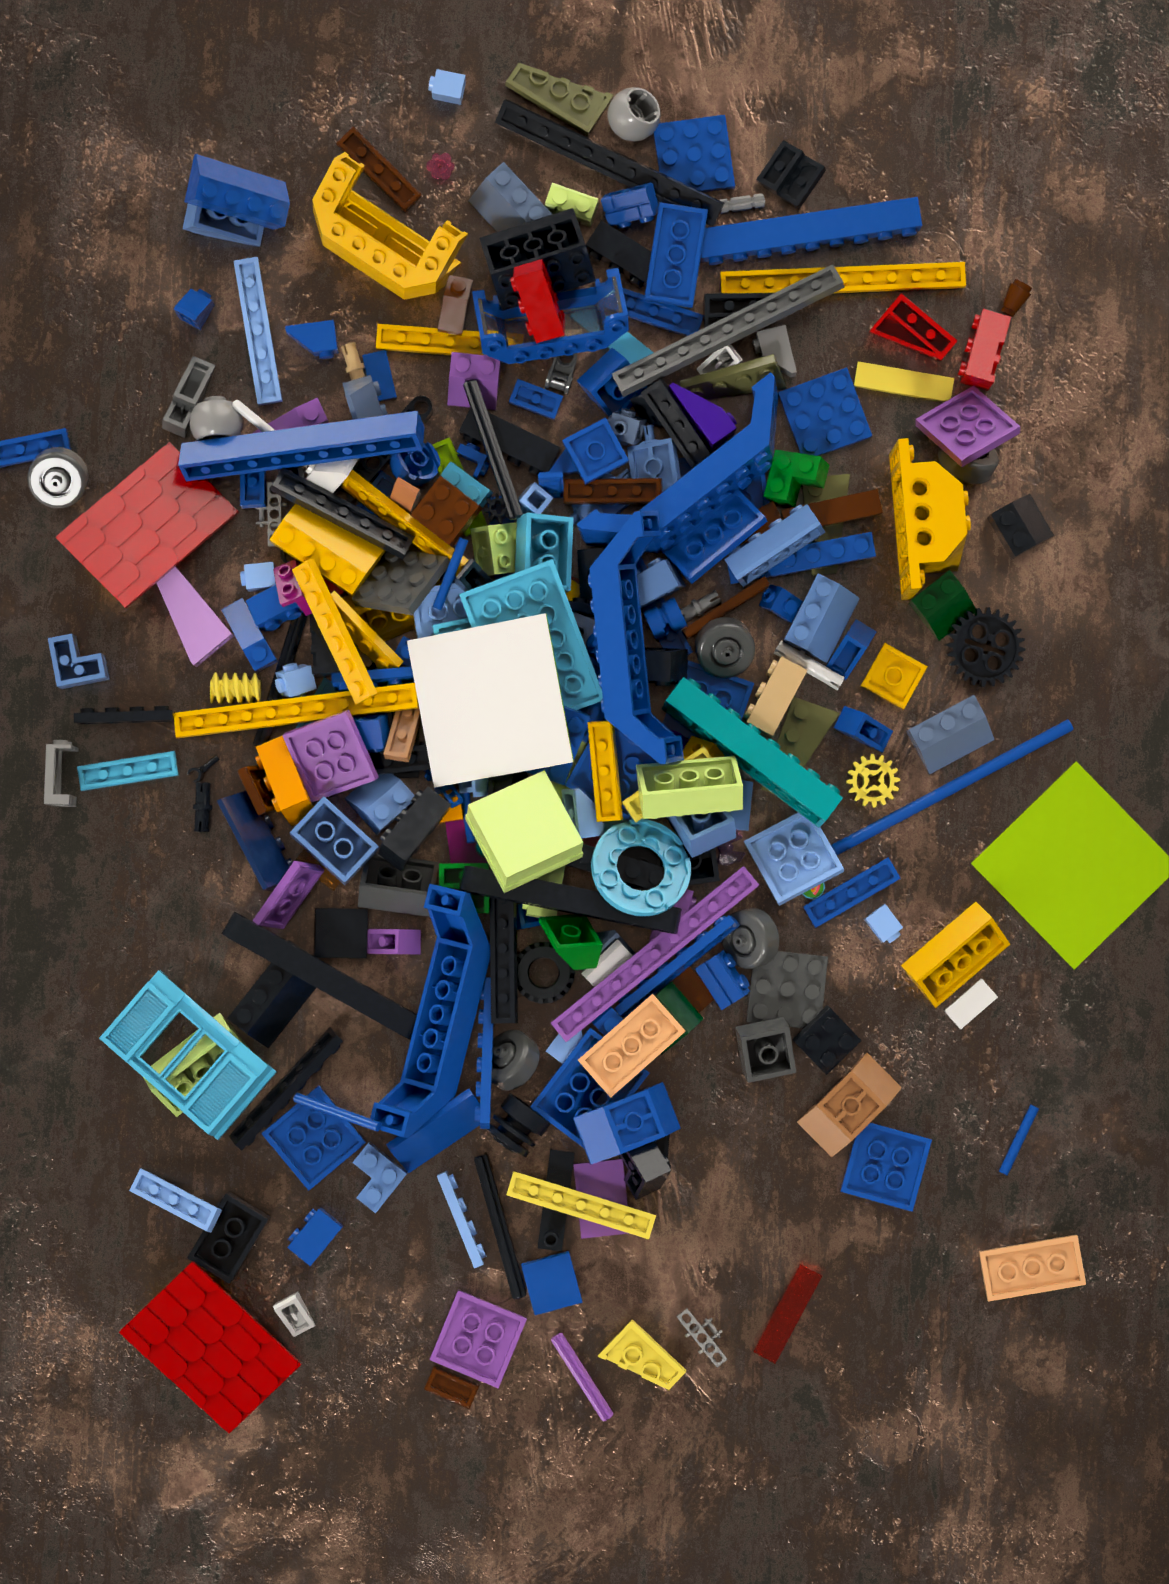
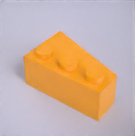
(284, 780)

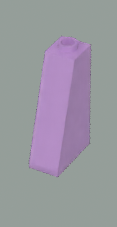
(194, 619)

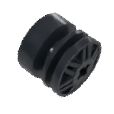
(517, 1125)

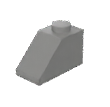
(776, 342)

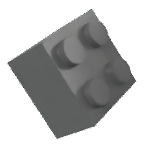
(765, 1049)

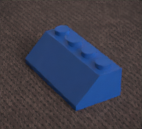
(237, 193)

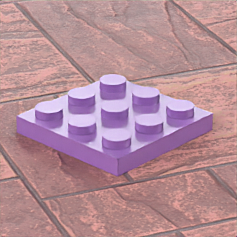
(967, 426)
(330, 756)
(478, 1338)

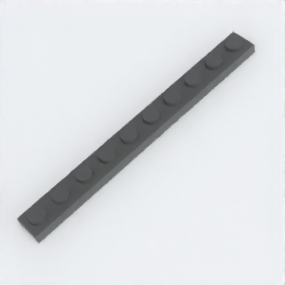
(728, 330)

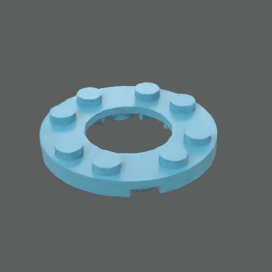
(649, 835)

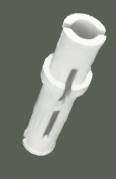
(813, 667)

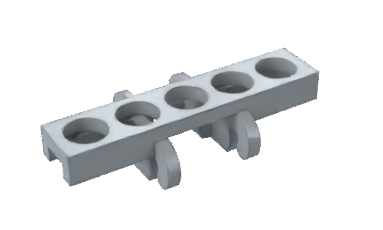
(270, 506)
(709, 1341)

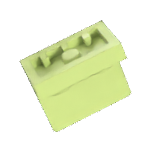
(495, 548)

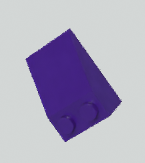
(707, 417)

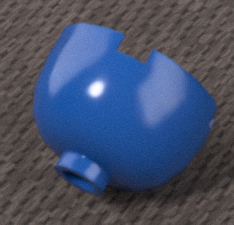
(416, 466)

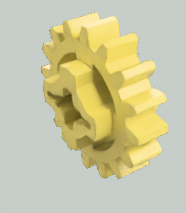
(881, 788)

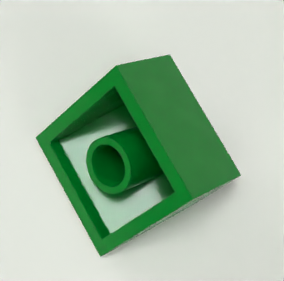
(573, 940)

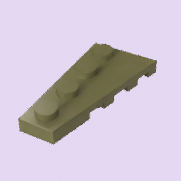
(567, 101)
(735, 379)
(834, 487)
(804, 729)

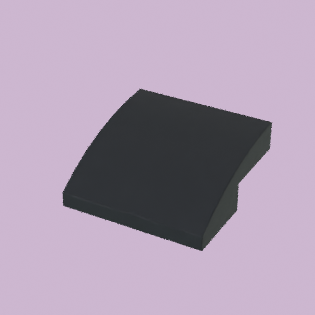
(791, 174)
(340, 933)

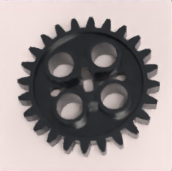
(978, 667)

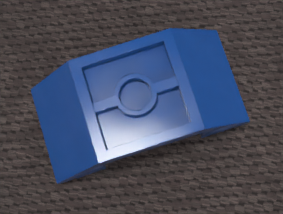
(627, 1123)

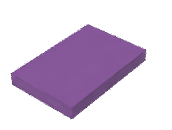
(288, 895)
(605, 1181)

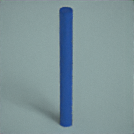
(337, 1112)

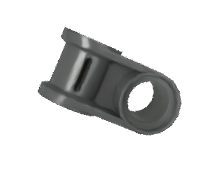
(562, 372)

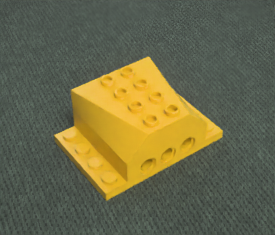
(927, 518)

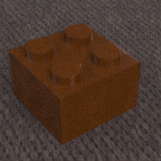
(446, 511)

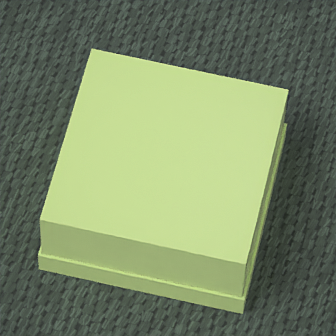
(524, 831)

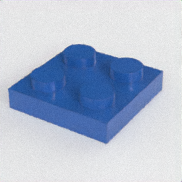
(595, 451)

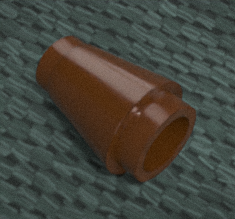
(1015, 297)

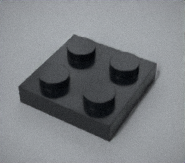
(826, 1040)

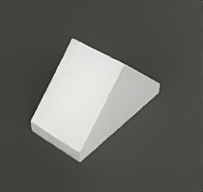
(720, 359)
(294, 1314)

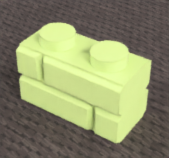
(563, 198)

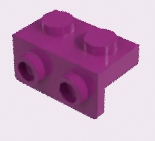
(288, 587)

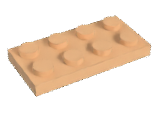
(631, 1045)
(1032, 1268)

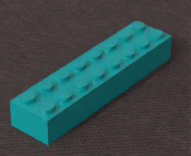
(753, 753)

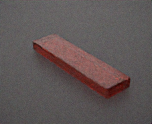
(787, 1313)

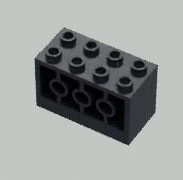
(550, 238)

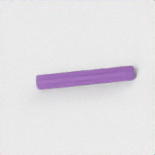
(582, 1376)

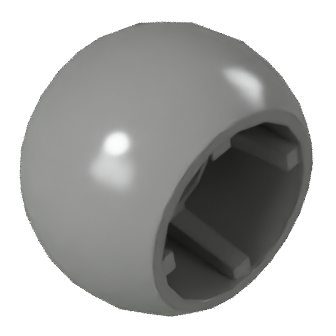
(633, 114)
(215, 419)

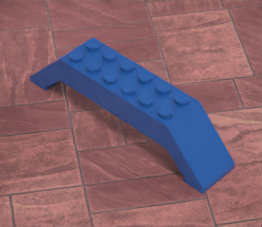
(707, 483)
(622, 640)
(443, 1016)

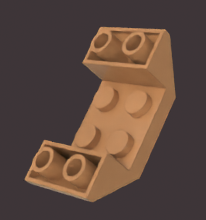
(850, 1105)

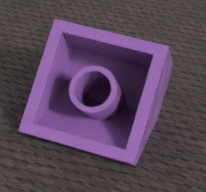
(473, 367)

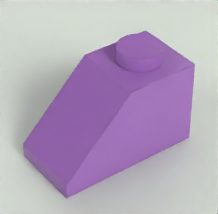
(393, 941)

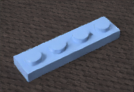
(175, 1200)
(466, 1228)

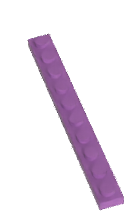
(654, 954)

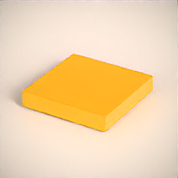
(894, 676)

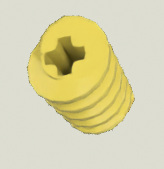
(235, 688)

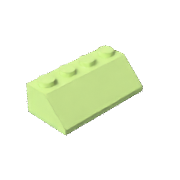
(689, 787)
(193, 1065)

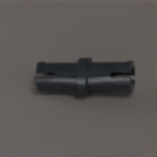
(202, 807)

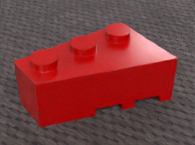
(538, 301)
(913, 329)

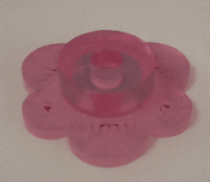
(437, 160)

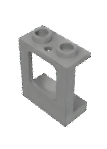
(53, 774)

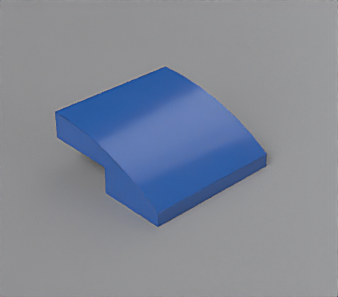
(551, 1283)

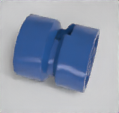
(665, 618)

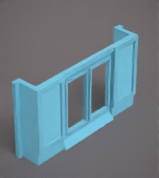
(227, 1084)

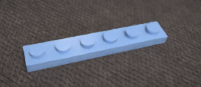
(258, 331)

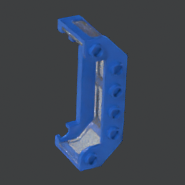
(592, 322)

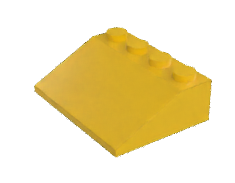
(337, 552)

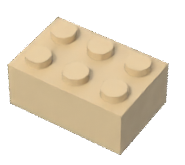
(774, 696)

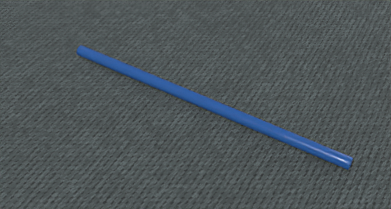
(952, 787)

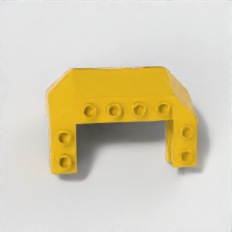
(378, 241)

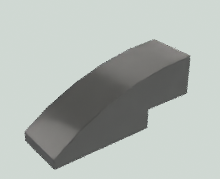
(186, 396)

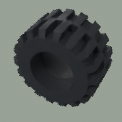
(543, 994)

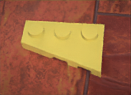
(641, 1354)

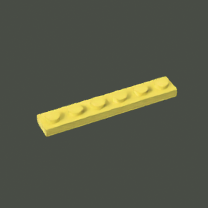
(581, 1205)

